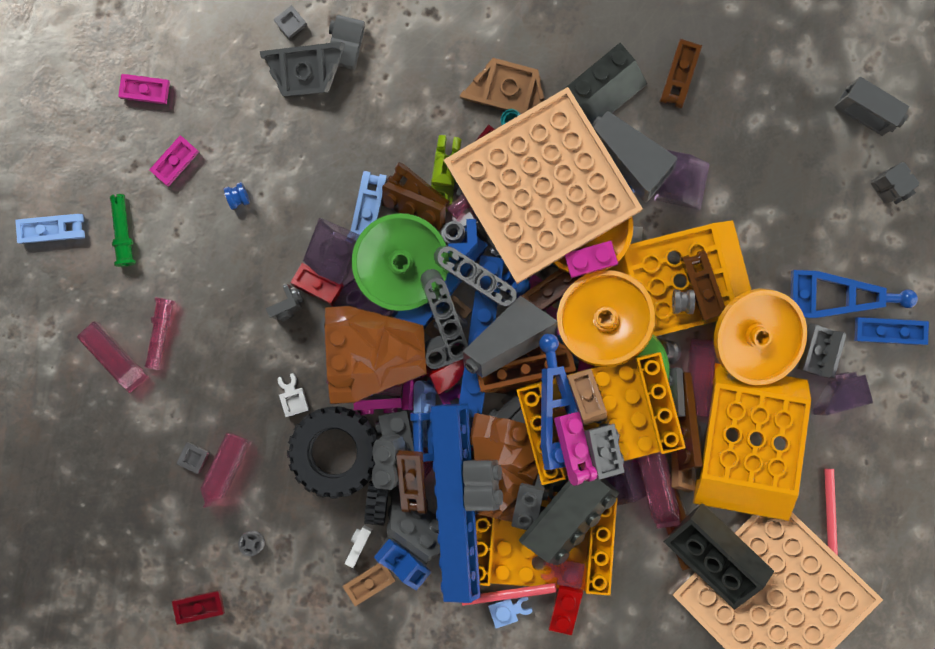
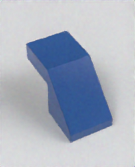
(471, 245)
(403, 564)

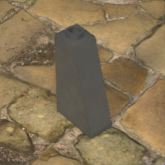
(637, 157)
(508, 337)

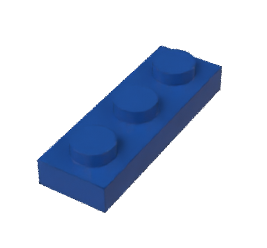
(891, 331)

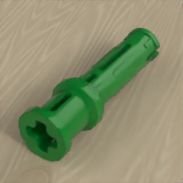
(122, 241)

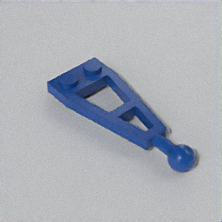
(804, 292)
(552, 452)

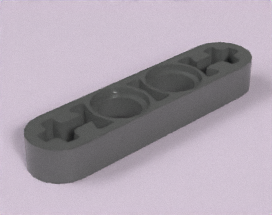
(474, 277)

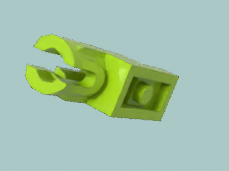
(441, 177)

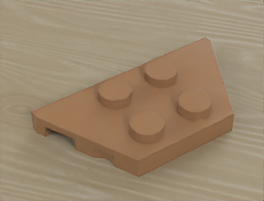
(505, 87)

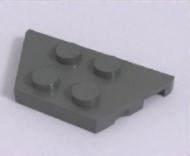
(304, 68)
(412, 529)

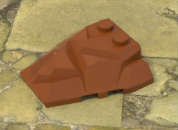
(370, 353)
(510, 445)

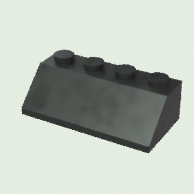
(608, 83)
(568, 519)
(719, 556)

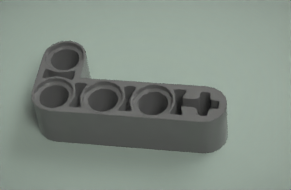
(442, 316)

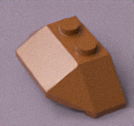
(524, 371)

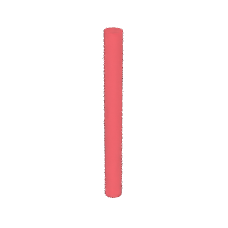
(831, 510)
(515, 593)

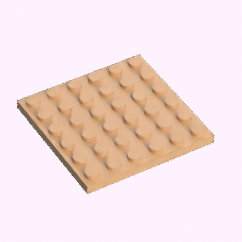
(543, 185)
(805, 604)

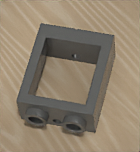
(872, 106)

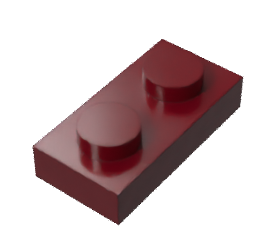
(198, 607)

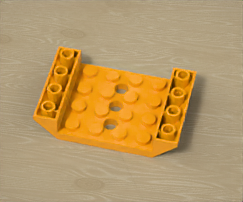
(649, 265)
(635, 401)
(750, 476)
(509, 562)

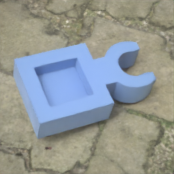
(505, 611)

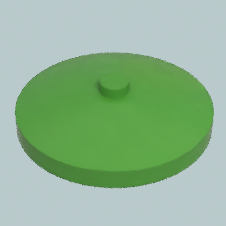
(393, 257)

